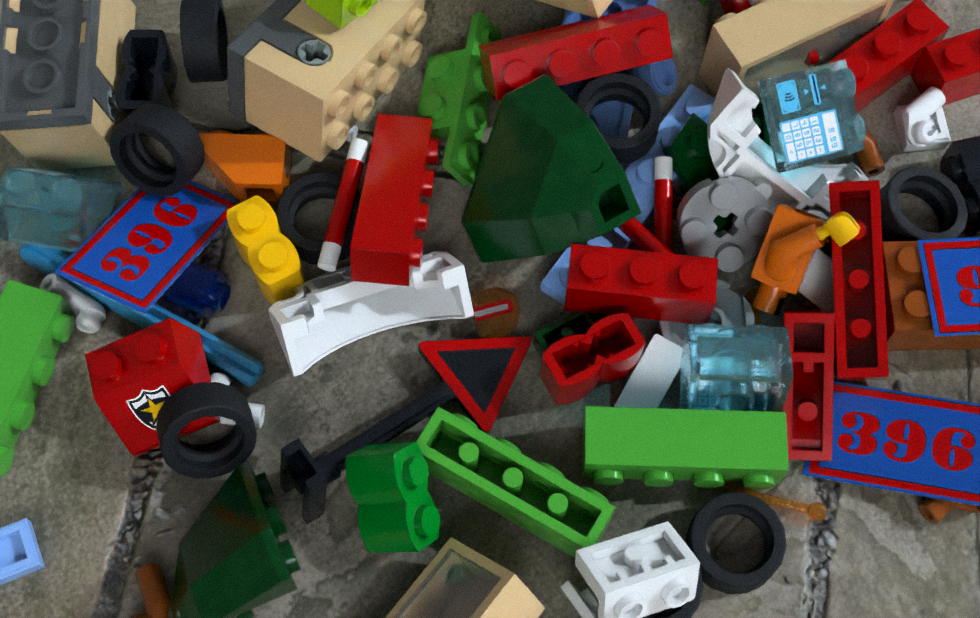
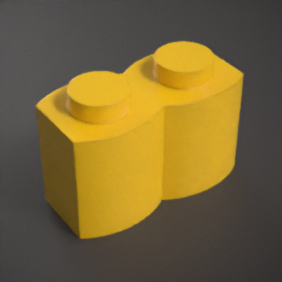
(265, 249)

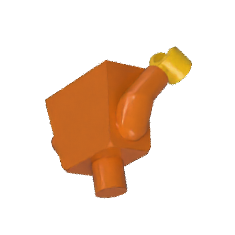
(790, 249)

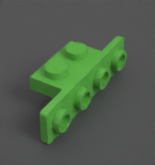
(458, 100)

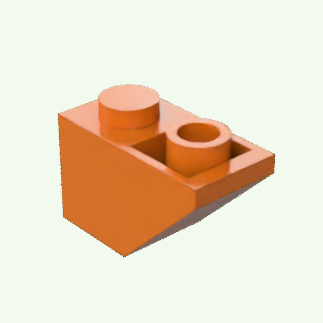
(248, 163)

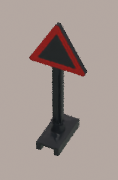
(471, 373)

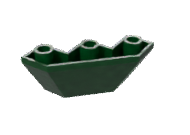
(544, 179)
(234, 553)

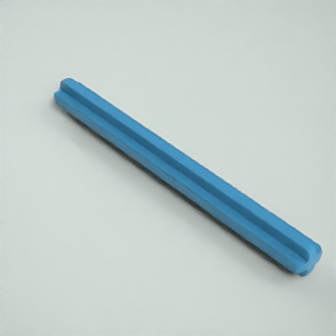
(217, 352)

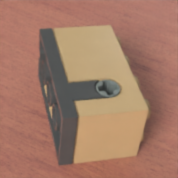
(62, 79)
(313, 80)

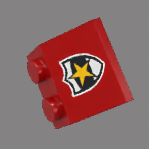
(139, 374)

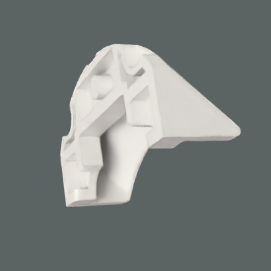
(741, 153)
(339, 311)

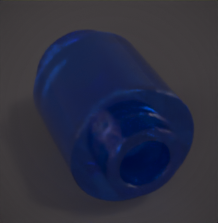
(199, 290)

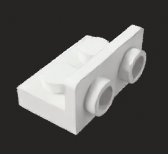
(640, 572)

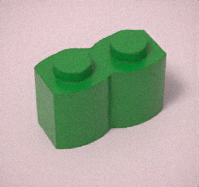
(392, 497)

